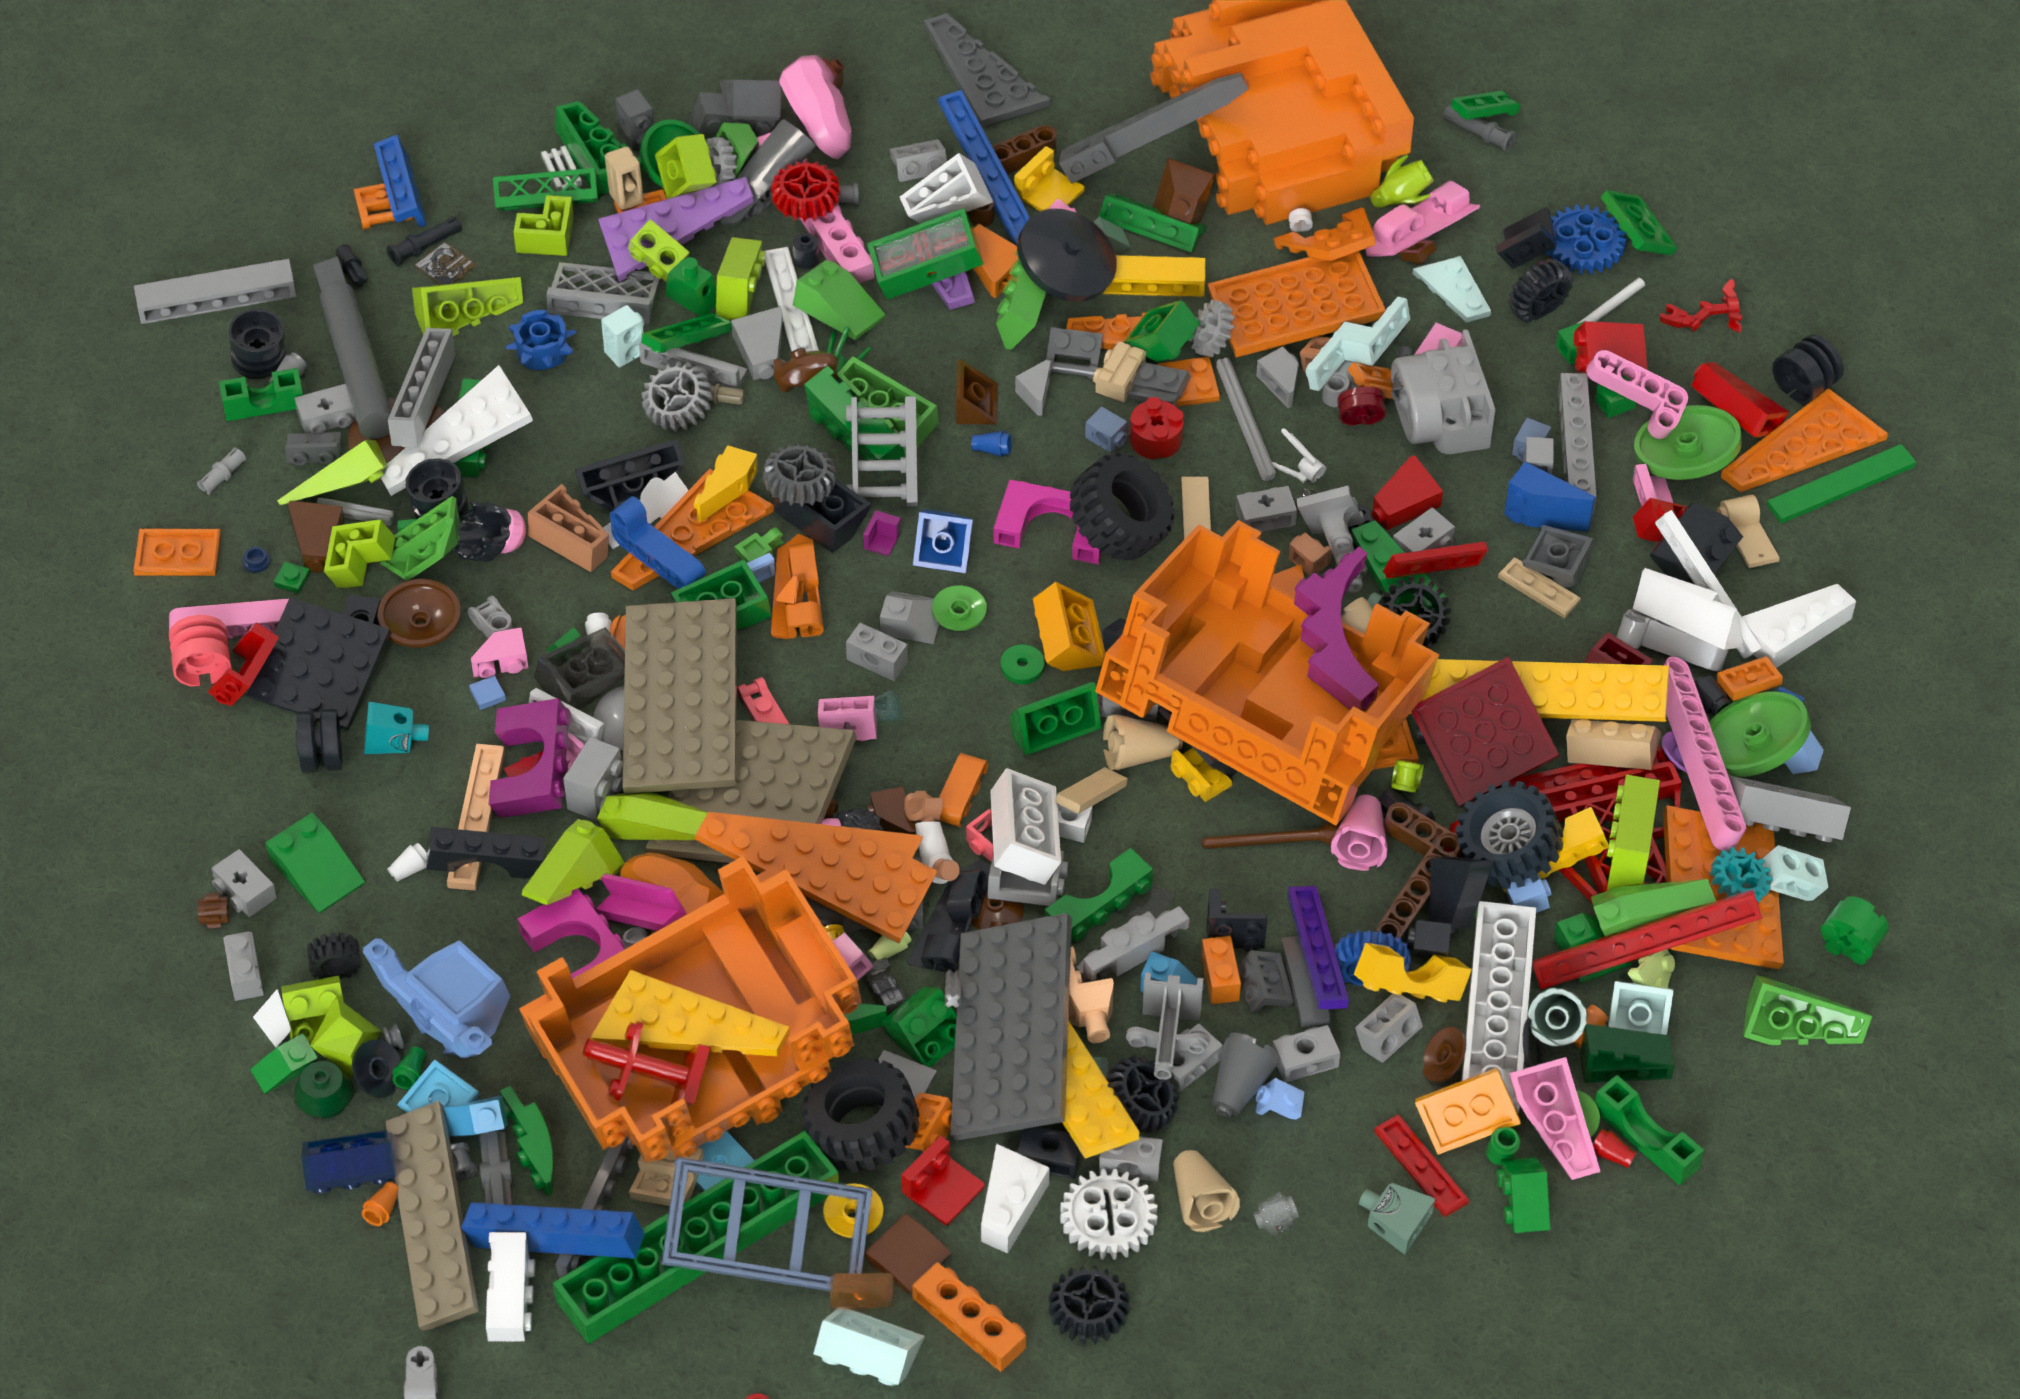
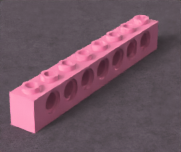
(838, 240)

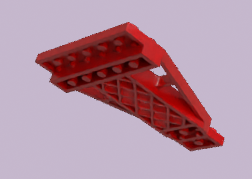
(1596, 786)

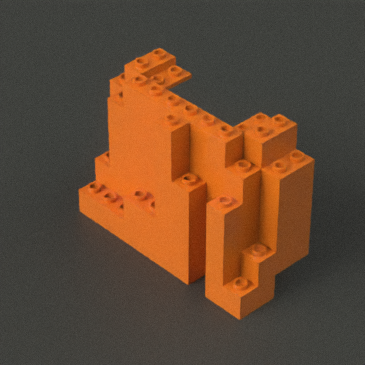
(1316, 106)
(1233, 671)
(746, 949)

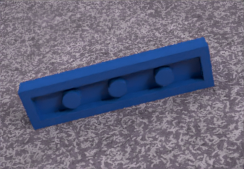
(399, 180)

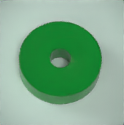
(1022, 674)

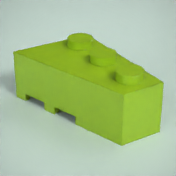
(738, 277)

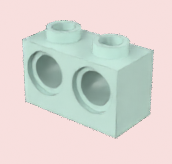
(622, 335)
(1796, 873)

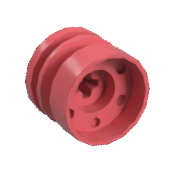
(198, 648)

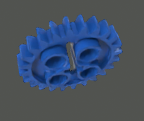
(1586, 239)

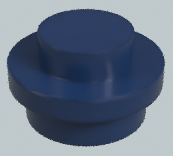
(256, 559)

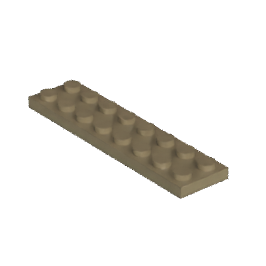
(432, 1217)

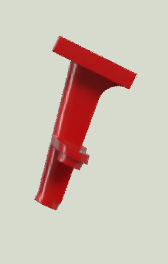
(683, 1077)

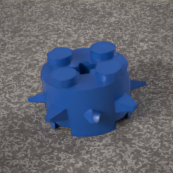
(540, 340)

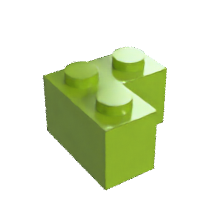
(545, 232)
(355, 546)

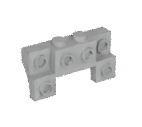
(1132, 943)

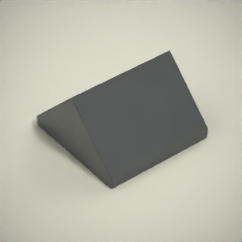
(752, 99)

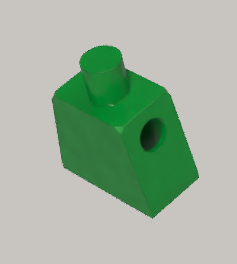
(692, 287)

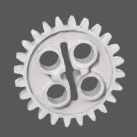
(1080, 1216)

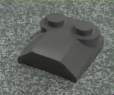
(1560, 555)

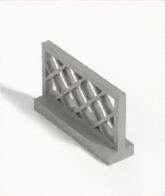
(600, 302)

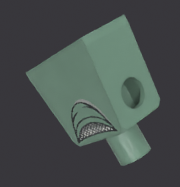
(1398, 1214)

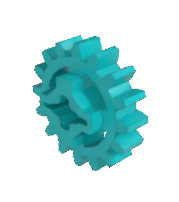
(1733, 864)

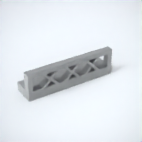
(716, 370)

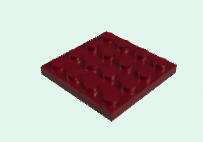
(1484, 731)

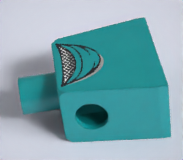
(391, 729)

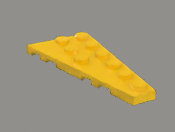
(684, 1019)

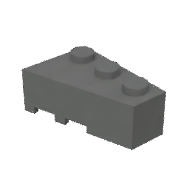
(712, 111)

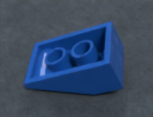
(1543, 499)

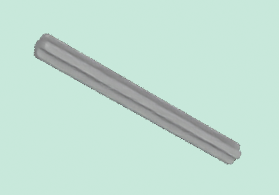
(1246, 419)

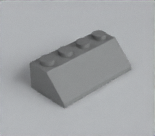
(1790, 809)

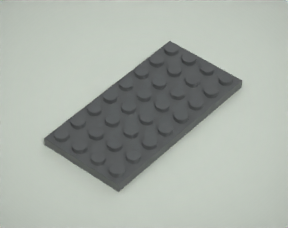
(1012, 1027)

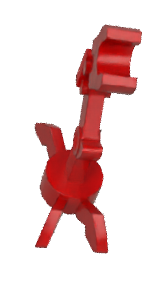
(1731, 306)

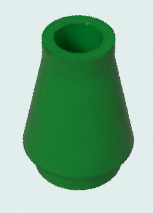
(409, 1068)

